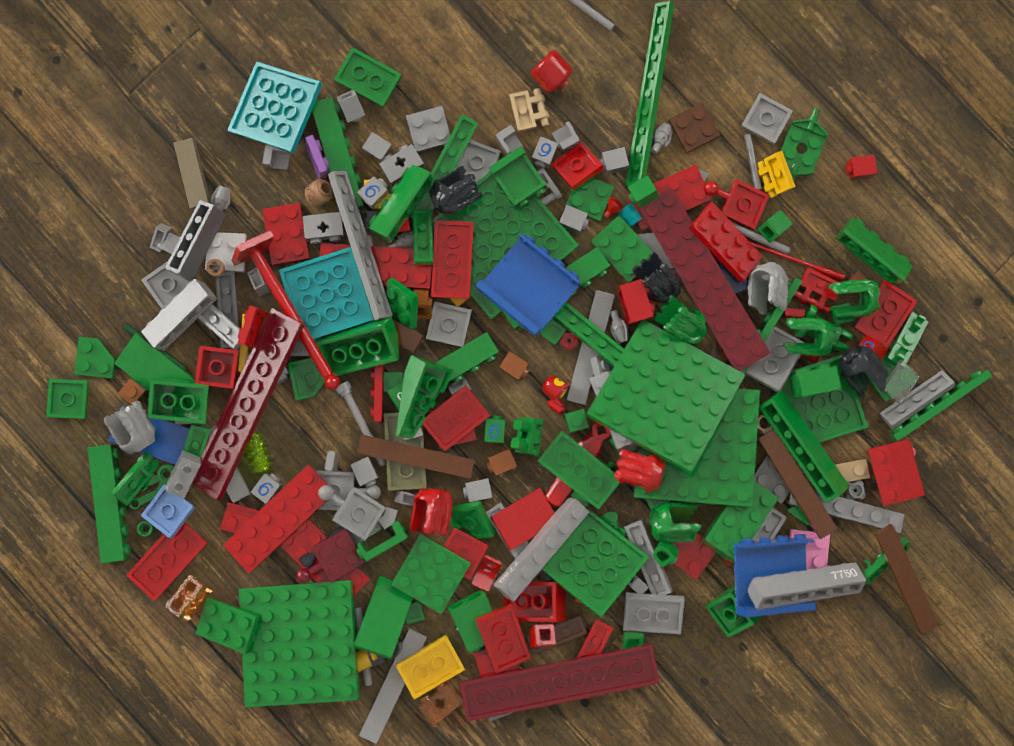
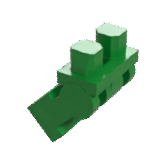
(528, 436)

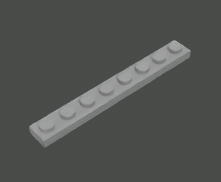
(360, 245)

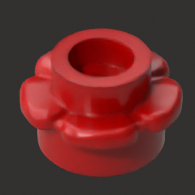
(569, 346)

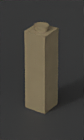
(191, 172)

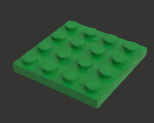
(831, 412)
(595, 564)

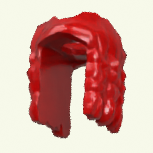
(640, 470)
(431, 512)

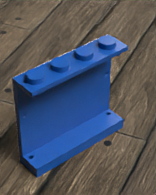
(529, 285)
(765, 559)

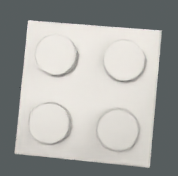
(223, 250)

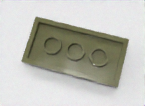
(401, 475)

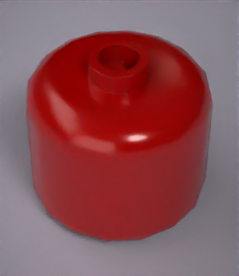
(552, 72)

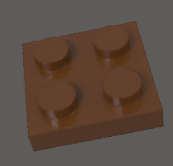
(694, 127)

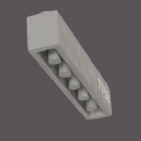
(541, 548)
(806, 585)

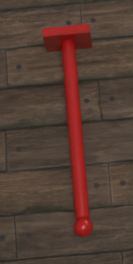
(253, 250)

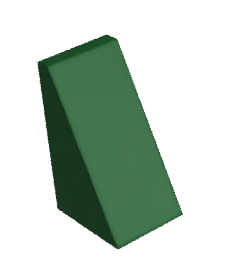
(796, 512)

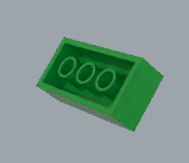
(738, 523)

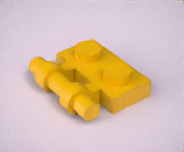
(779, 173)

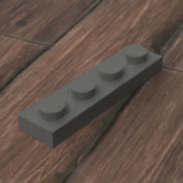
(227, 299)

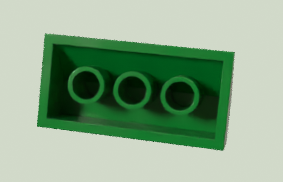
(401, 203)
(874, 252)
(361, 347)

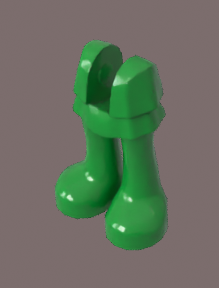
(811, 312)

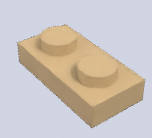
(854, 470)

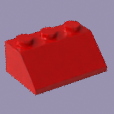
(896, 472)

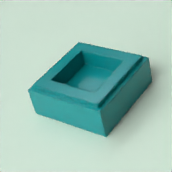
(630, 215)

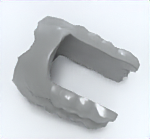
(764, 277)
(131, 428)

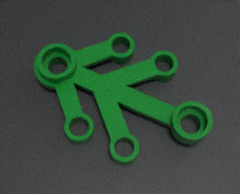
(160, 477)

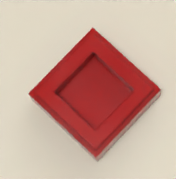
(793, 313)

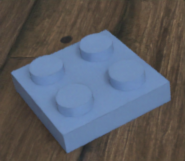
(168, 512)

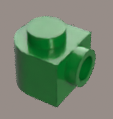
(665, 553)

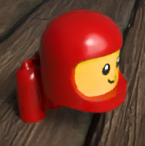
(555, 389)

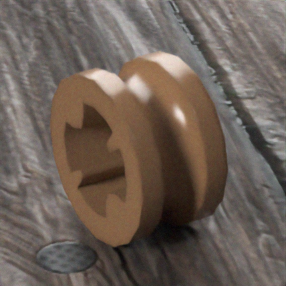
(220, 272)

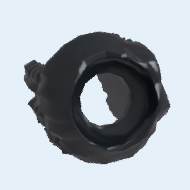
(454, 191)
(658, 279)
(861, 360)

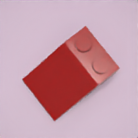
(540, 603)

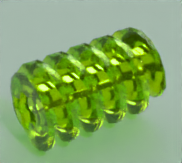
(257, 454)

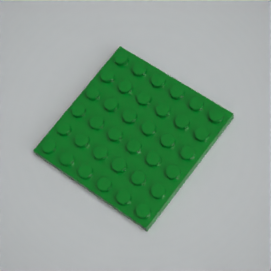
(498, 229)
(665, 396)
(726, 465)
(301, 644)

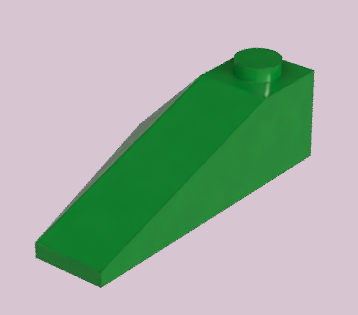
(420, 388)

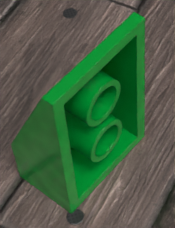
(178, 400)

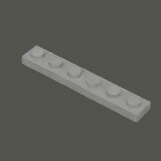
(860, 512)

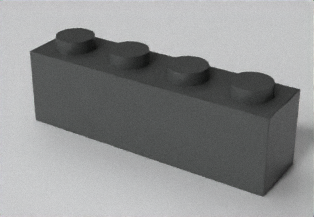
(195, 240)

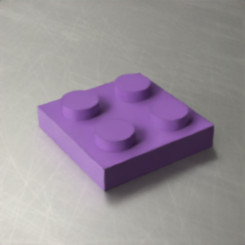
(314, 151)

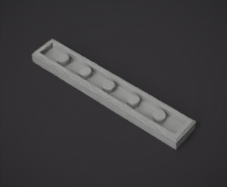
(583, 371)
(390, 690)

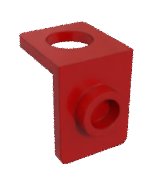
(486, 574)

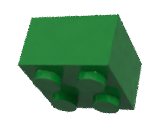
(820, 380)

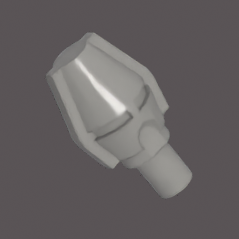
(662, 137)
(221, 198)
(405, 241)
(619, 328)

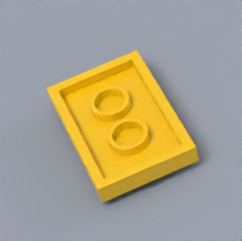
(429, 667)

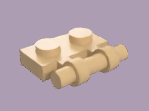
(523, 111)

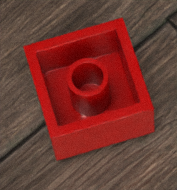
(635, 302)
(217, 367)

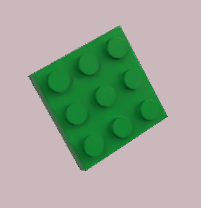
(431, 573)

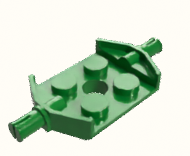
(812, 137)

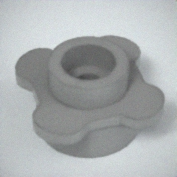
(858, 485)

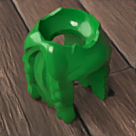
(868, 298)
(682, 321)
(822, 342)
(665, 530)

